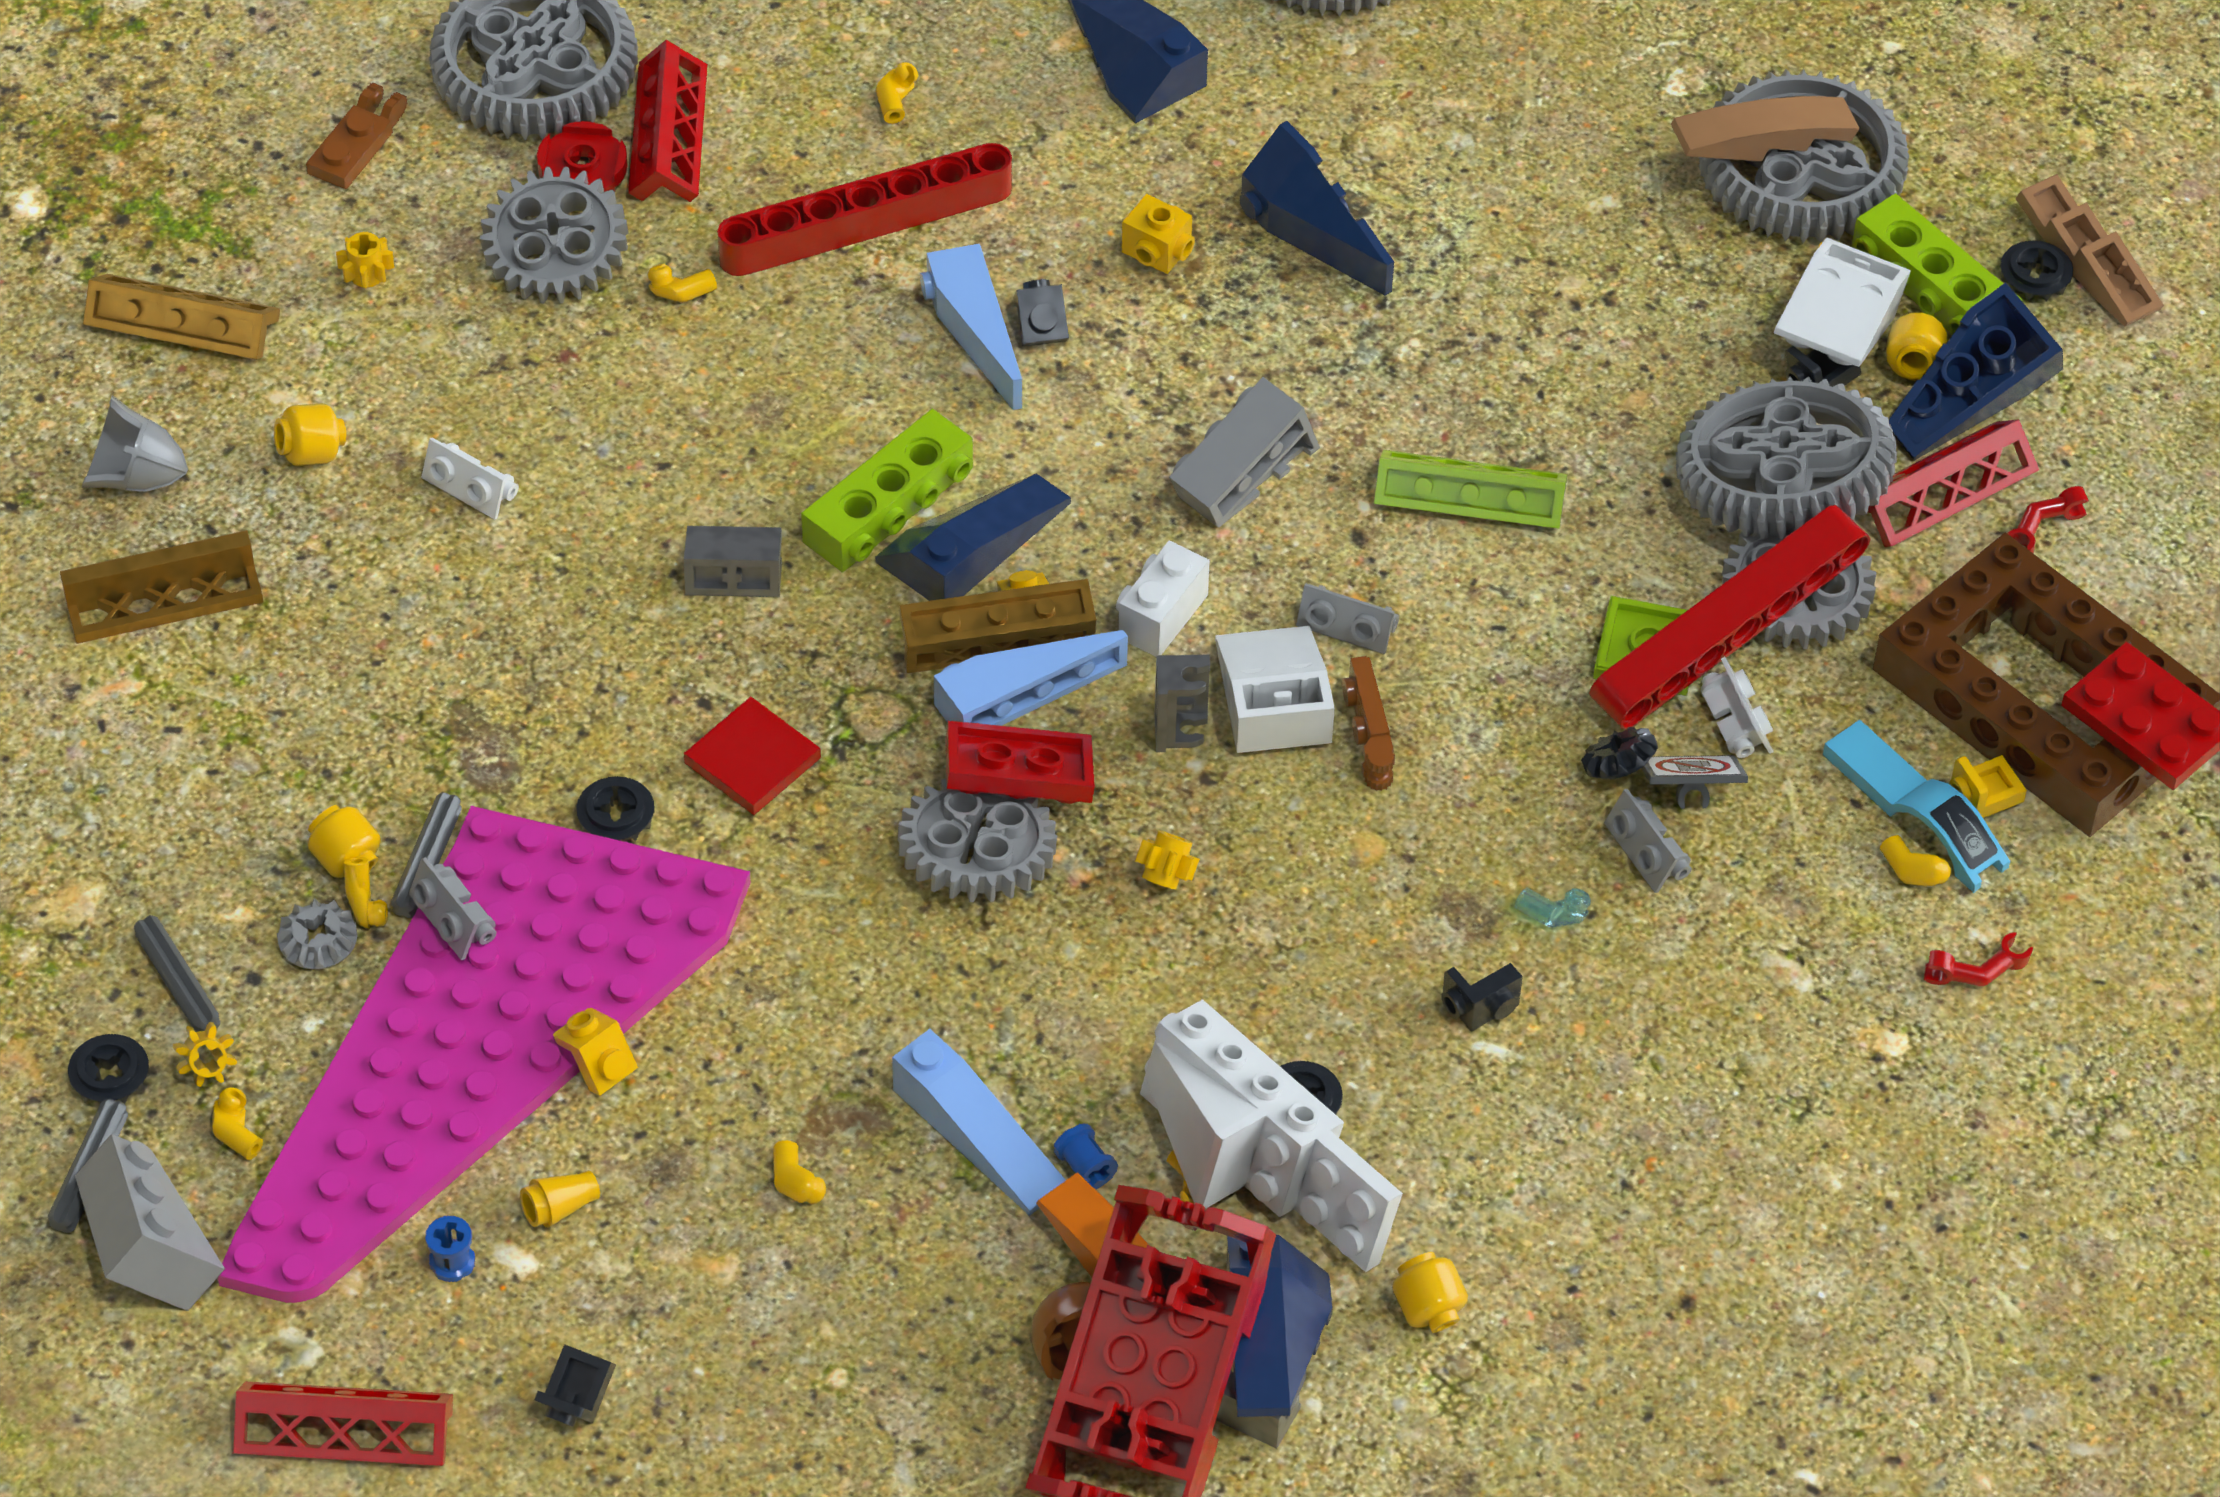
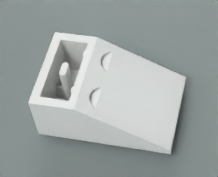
(1843, 303)
(1276, 689)

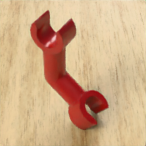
(2068, 504)
(1944, 969)

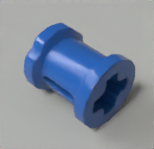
(1084, 1155)
(443, 1246)

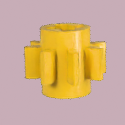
(365, 259)
(1167, 859)
(192, 1059)

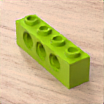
(1942, 275)
(887, 490)

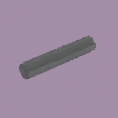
(429, 844)
(176, 973)
(68, 1204)

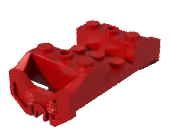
(1152, 1351)

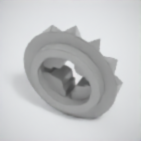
(323, 949)

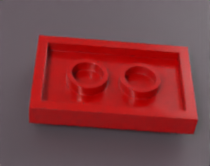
(2147, 715)
(1019, 762)

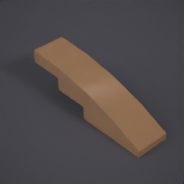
(1756, 126)
(2098, 259)

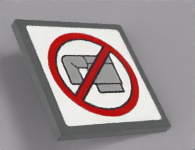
(1694, 773)

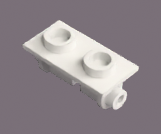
(467, 479)
(1746, 725)

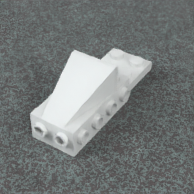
(1254, 1126)

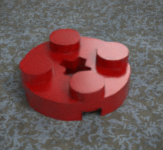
(585, 139)

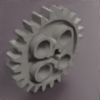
(556, 268)
(1832, 607)
(1007, 851)

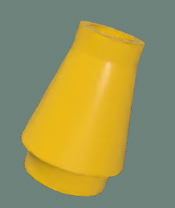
(557, 1197)

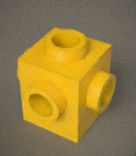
(1157, 234)

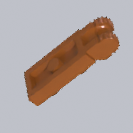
(356, 137)
(1370, 723)

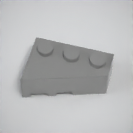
(1243, 452)
(144, 1226)

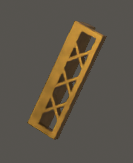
(178, 315)
(159, 578)
(995, 621)

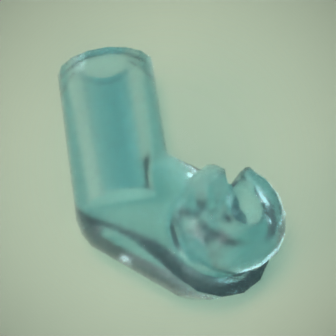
(1554, 913)

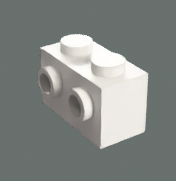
(1163, 597)

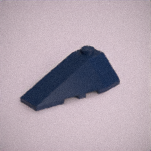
(1142, 54)
(1300, 207)
(1983, 368)
(967, 543)
(1286, 1330)

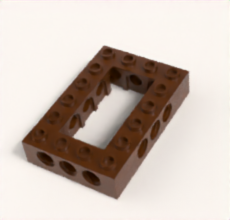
(1927, 663)

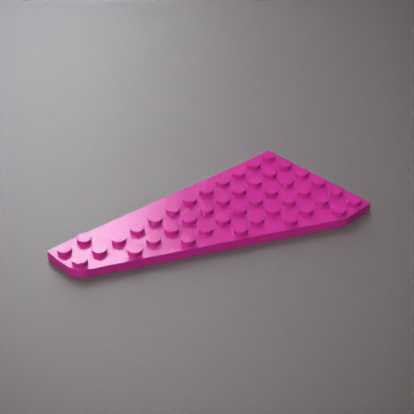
(467, 1046)

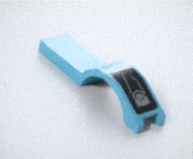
(1900, 788)

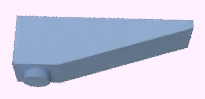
(970, 311)
(1019, 680)
(972, 1119)

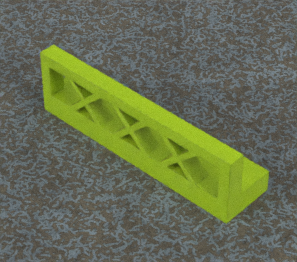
(1470, 489)

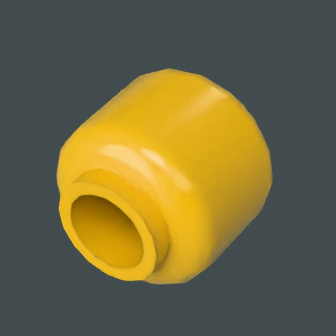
(1913, 344)
(309, 434)
(340, 836)
(1430, 1292)

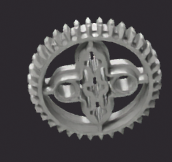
(532, 57)
(1827, 169)
(1771, 444)

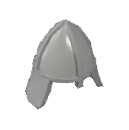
(134, 453)

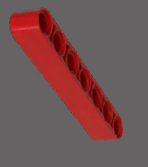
(864, 209)
(1729, 616)

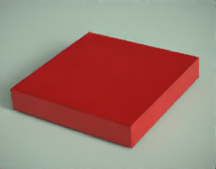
(752, 755)

